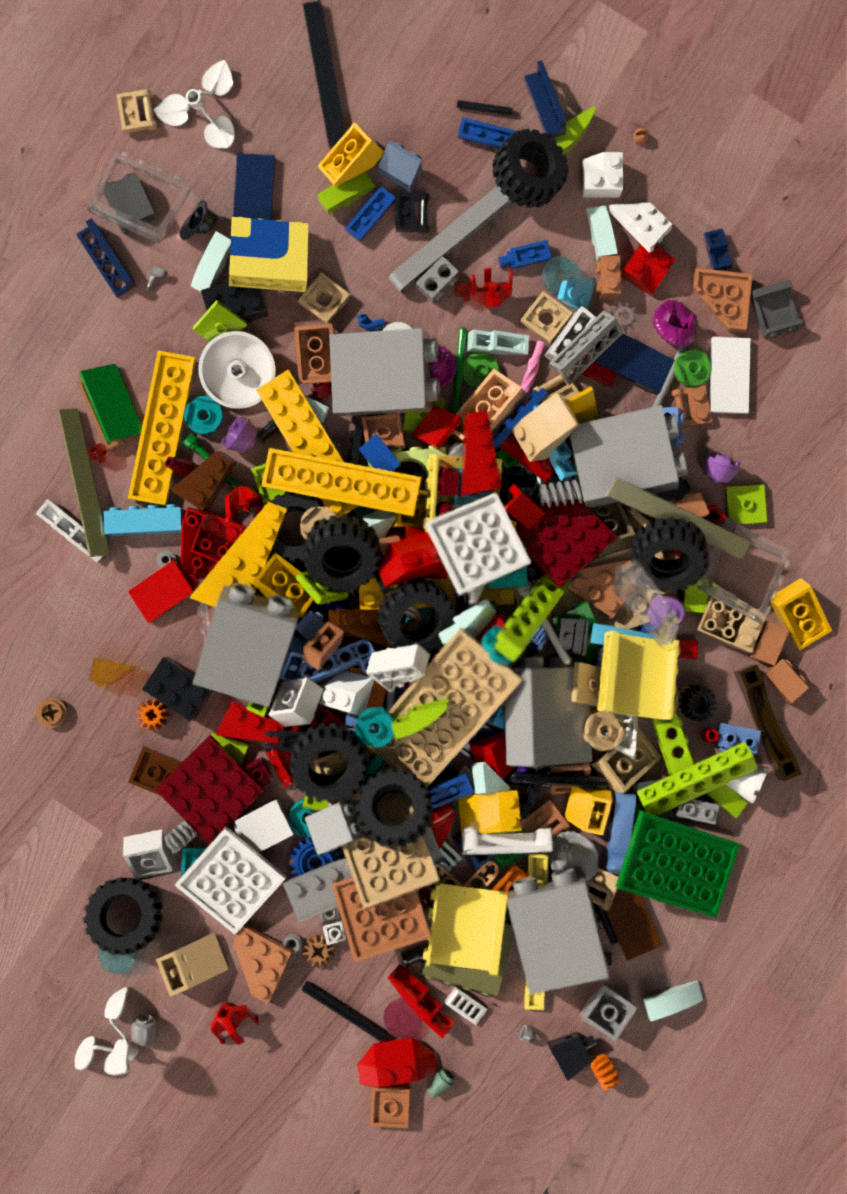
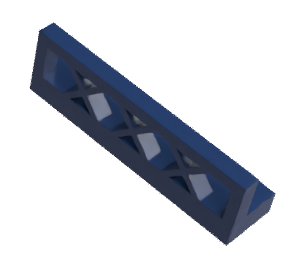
(546, 102)
(108, 252)

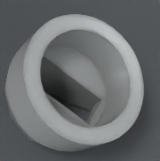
(527, 1034)

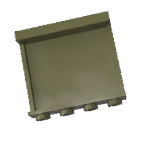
(474, 978)

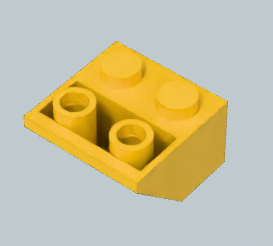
(589, 809)

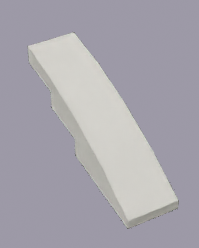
(64, 525)

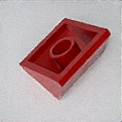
(493, 752)

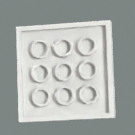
(477, 543)
(230, 880)

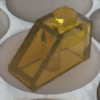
(108, 671)

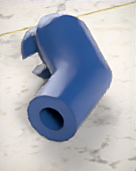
(369, 324)

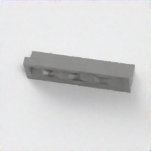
(585, 344)

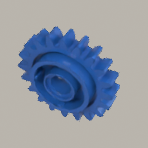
(307, 853)

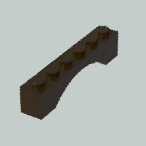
(757, 700)

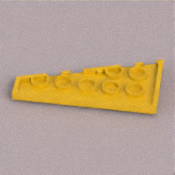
(245, 557)

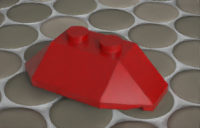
(410, 560)
(396, 1063)

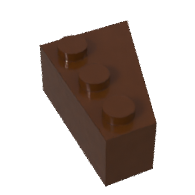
(206, 480)
(360, 625)

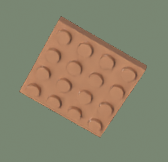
(382, 926)

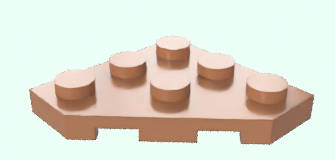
(725, 295)
(596, 587)
(261, 961)

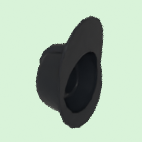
(199, 221)

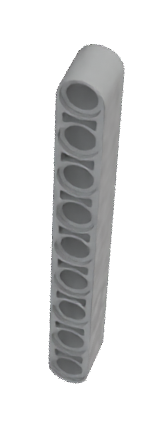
(449, 239)

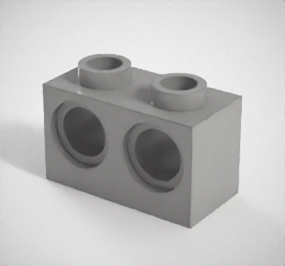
(433, 277)
(698, 810)

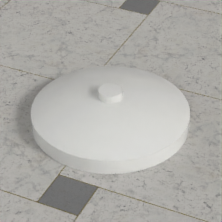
(235, 367)

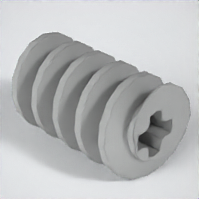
(560, 493)

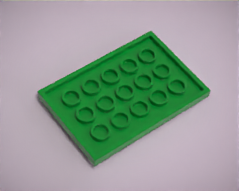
(677, 864)

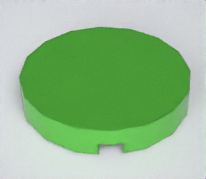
(692, 367)
(477, 368)

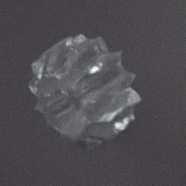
(630, 317)

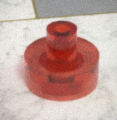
(464, 290)
(97, 452)

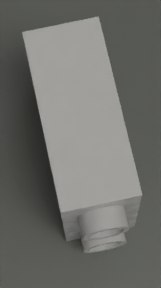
(383, 372)
(631, 448)
(246, 644)
(542, 720)
(557, 932)

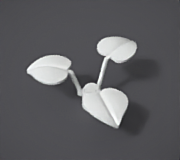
(175, 107)
(123, 1050)

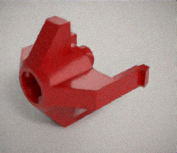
(491, 293)
(243, 499)
(229, 1019)

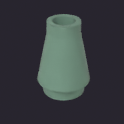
(441, 1082)

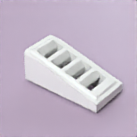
(462, 1011)

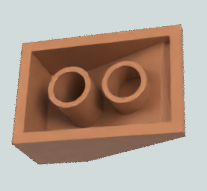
(313, 353)

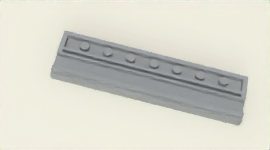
(313, 892)

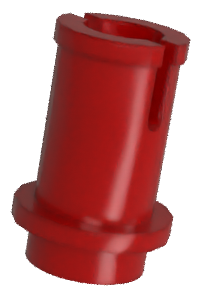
(705, 735)

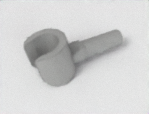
(156, 272)

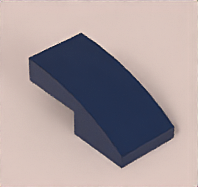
(717, 250)

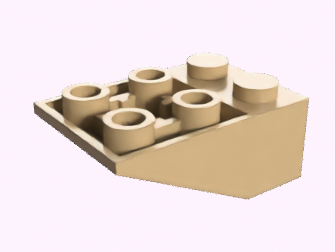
(729, 626)
(192, 964)

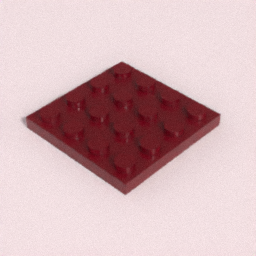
(565, 540)
(209, 789)

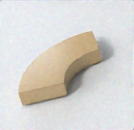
(635, 517)

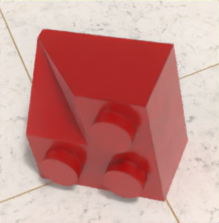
(647, 269)

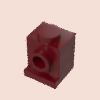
(447, 482)
(259, 765)

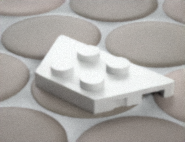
(643, 222)
(629, 740)

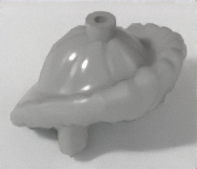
(574, 852)

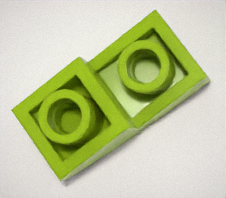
(728, 800)

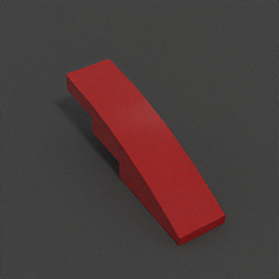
(420, 1001)

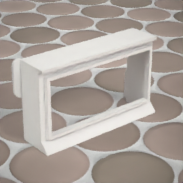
(506, 843)

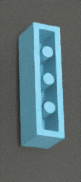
(143, 521)

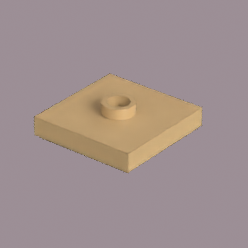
(586, 684)

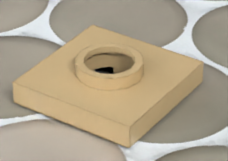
(320, 286)
(546, 304)

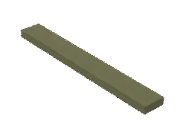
(83, 482)
(660, 508)

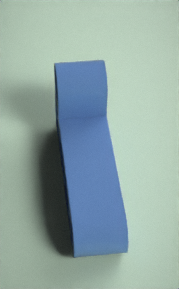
(340, 666)
(620, 830)

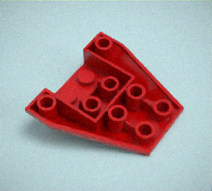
(205, 542)

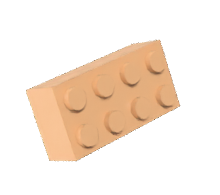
(497, 396)

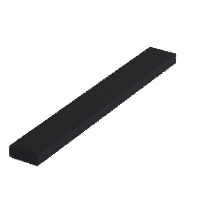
(324, 72)

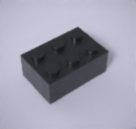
(243, 301)
(175, 689)

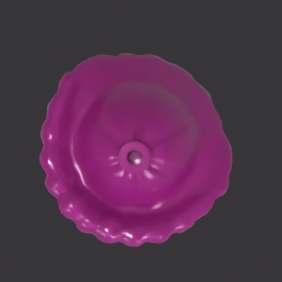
(675, 323)
(445, 368)

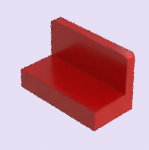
(523, 508)

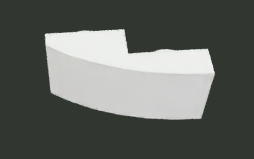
(332, 926)

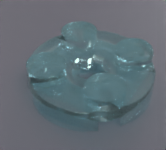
(551, 270)
(116, 965)

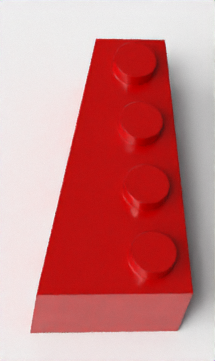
(479, 459)

